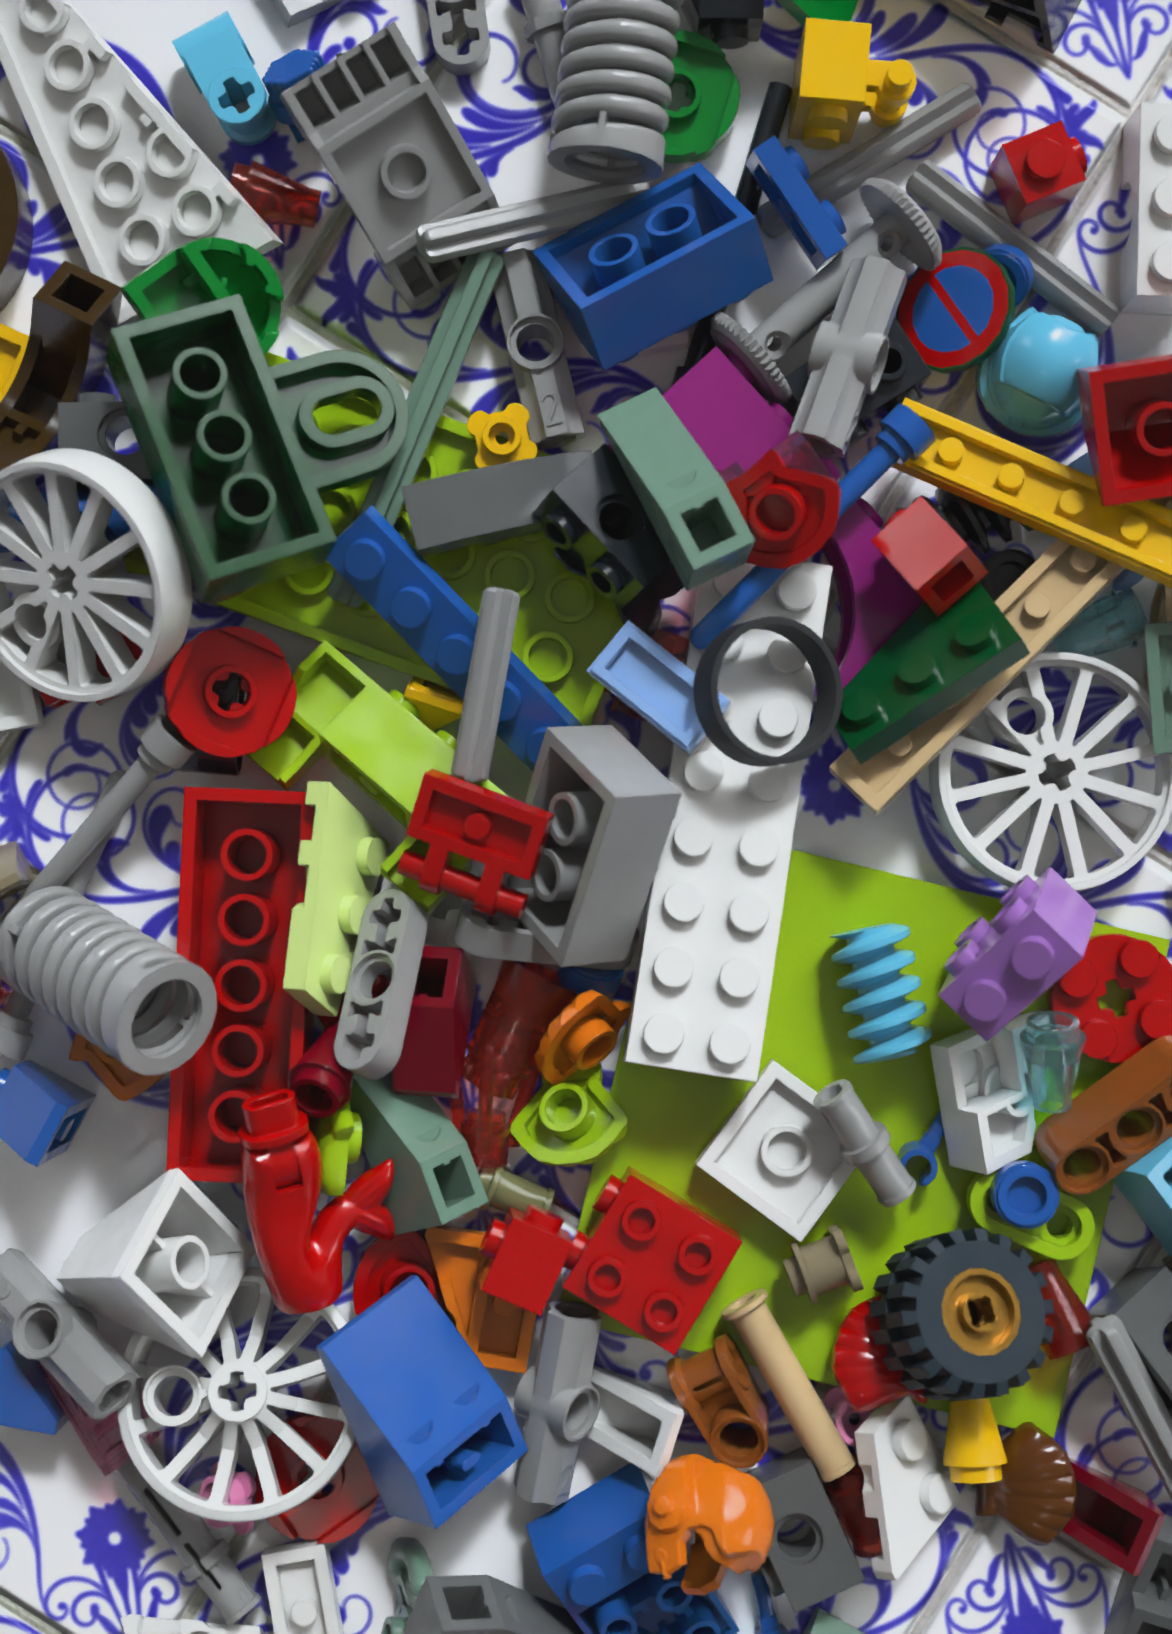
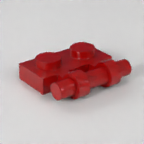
(479, 826)

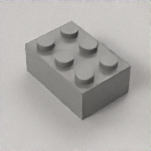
(601, 845)

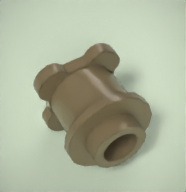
(822, 1266)

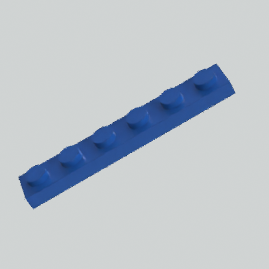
(440, 627)

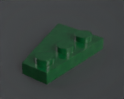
(926, 670)

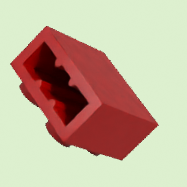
(649, 1258)

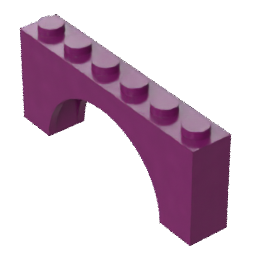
(738, 425)

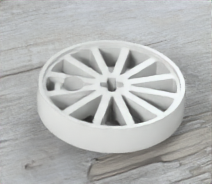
(86, 579)
(1072, 783)
(212, 1398)

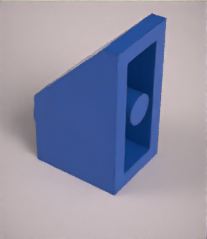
(40, 1111)

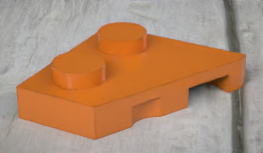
(491, 1326)

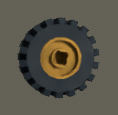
(962, 1315)

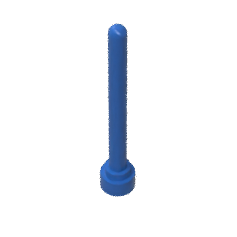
(901, 437)

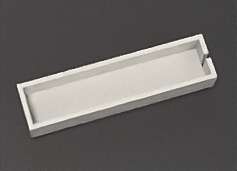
(729, 849)

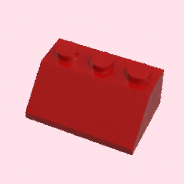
(1129, 428)

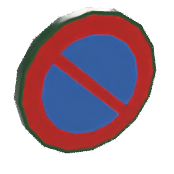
(958, 309)

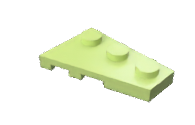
(340, 883)

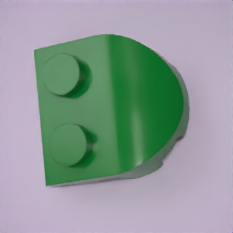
(208, 272)

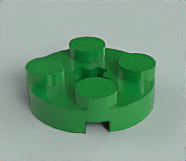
(716, 96)

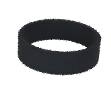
(826, 678)

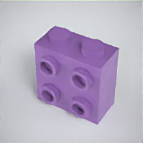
(1017, 953)

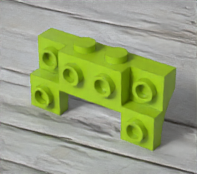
(371, 741)

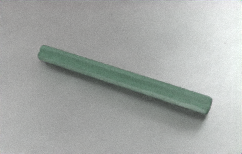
(430, 394)

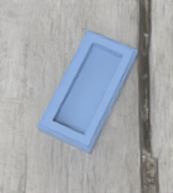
(652, 685)

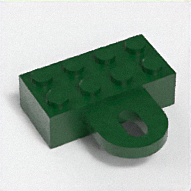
(239, 439)

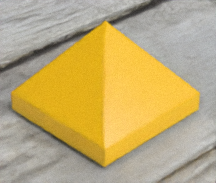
(435, 704)

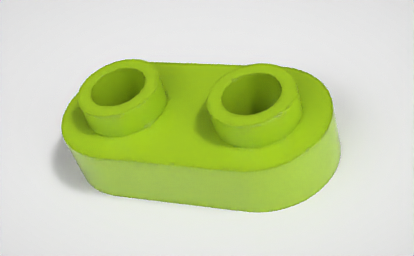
(1062, 1246)

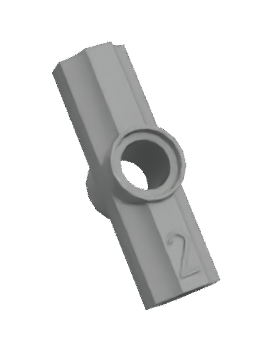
(849, 355)
(542, 385)
(78, 1354)
(557, 1401)

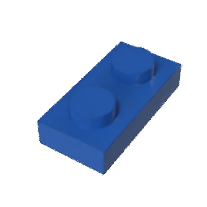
(783, 179)

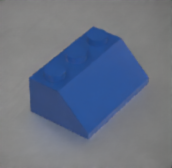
(655, 265)

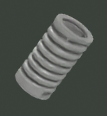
(614, 88)
(107, 980)

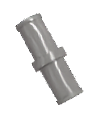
(864, 1142)

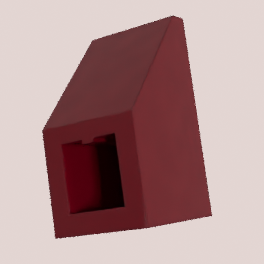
(437, 1025)

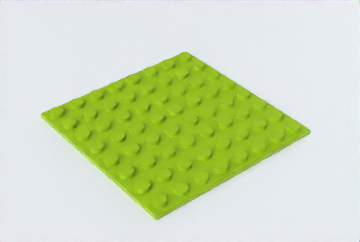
(806, 1032)

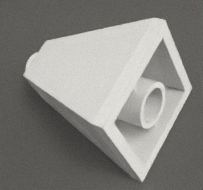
(161, 1264)

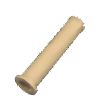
(790, 1384)

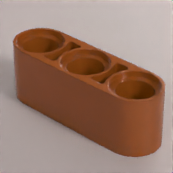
(1096, 1124)

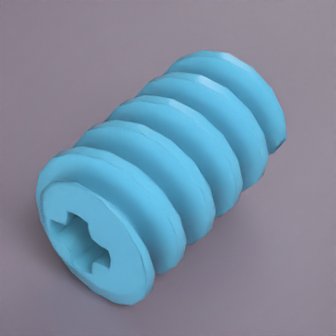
(881, 992)

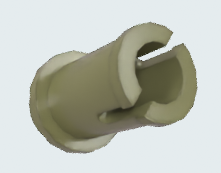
(508, 1189)

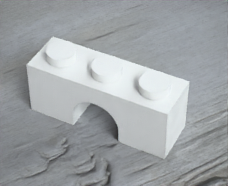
(1147, 171)

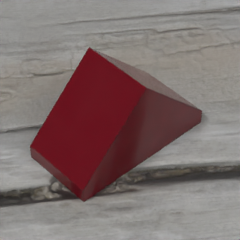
(1113, 1518)

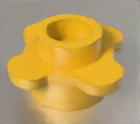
(511, 422)

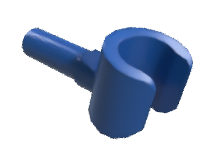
(925, 1147)
(767, 1617)

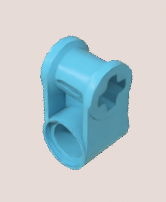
(226, 76)

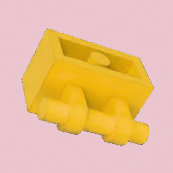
(839, 82)

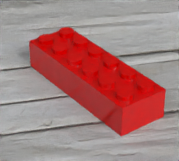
(235, 924)

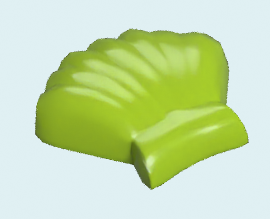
(570, 1121)
(339, 1144)

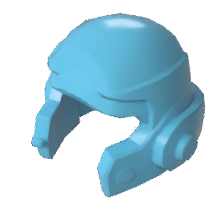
(1033, 374)

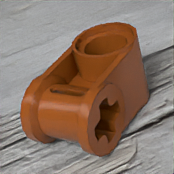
(721, 1391)

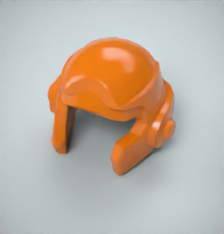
(723, 1509)

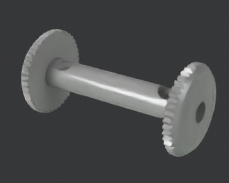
(903, 229)

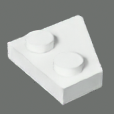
(902, 1484)

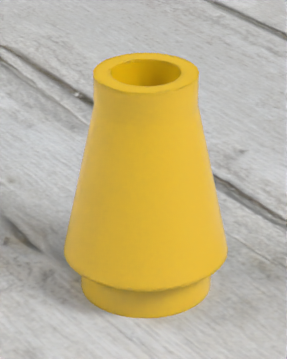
(973, 1443)

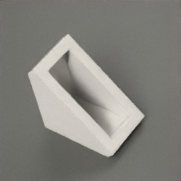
(636, 1420)

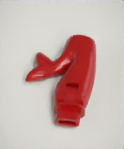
(281, 1196)

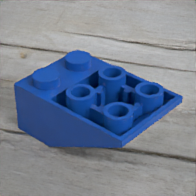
(420, 1405)
(598, 1568)

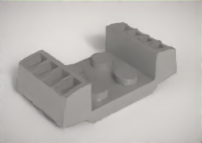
(391, 155)

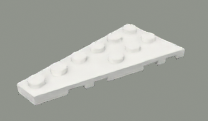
(112, 150)

